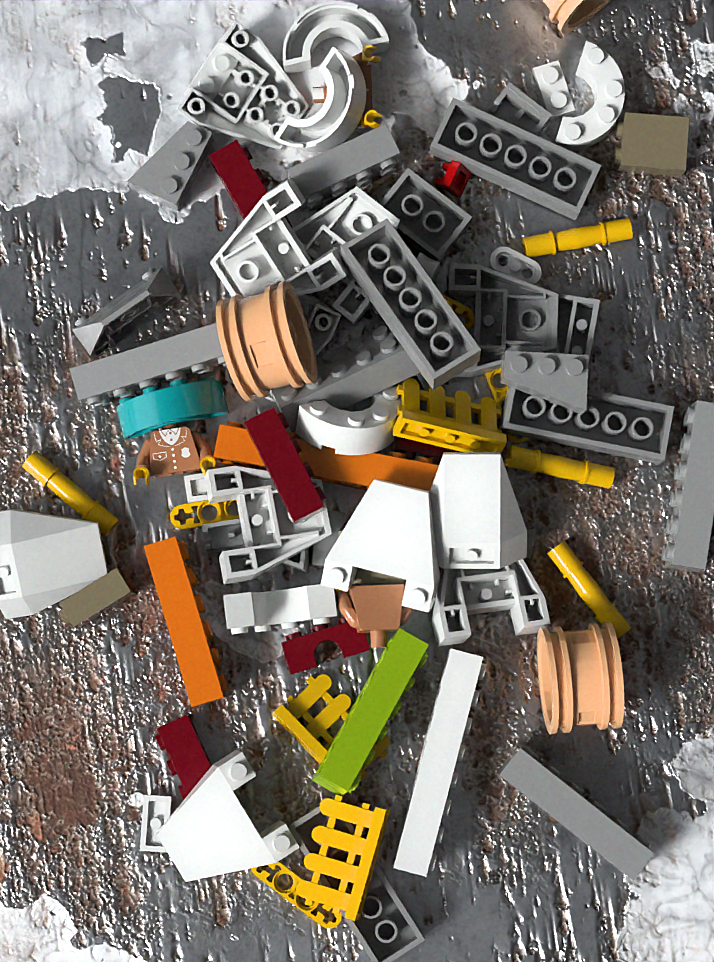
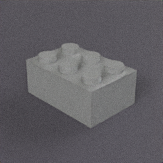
(425, 215)

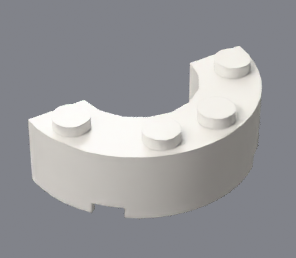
(328, 21)
(608, 91)
(339, 112)
(350, 431)
(279, 607)

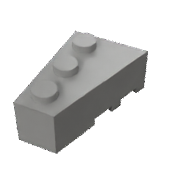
(174, 166)
(577, 325)
(550, 376)

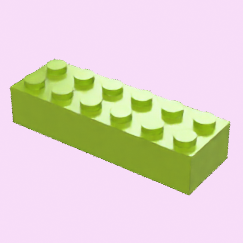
(370, 712)

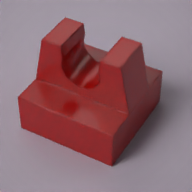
(454, 178)

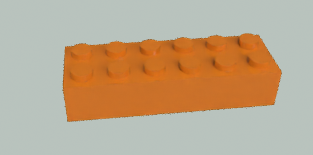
(185, 621)

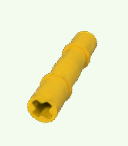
(577, 238)
(559, 466)
(70, 492)
(588, 588)

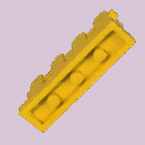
(446, 432)
(317, 726)
(346, 871)

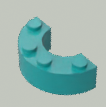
(171, 406)

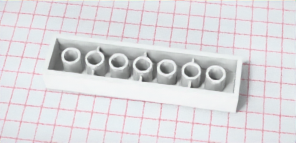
(437, 762)

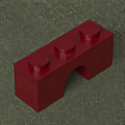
(301, 649)

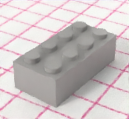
(346, 167)

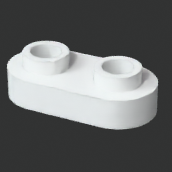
(516, 264)

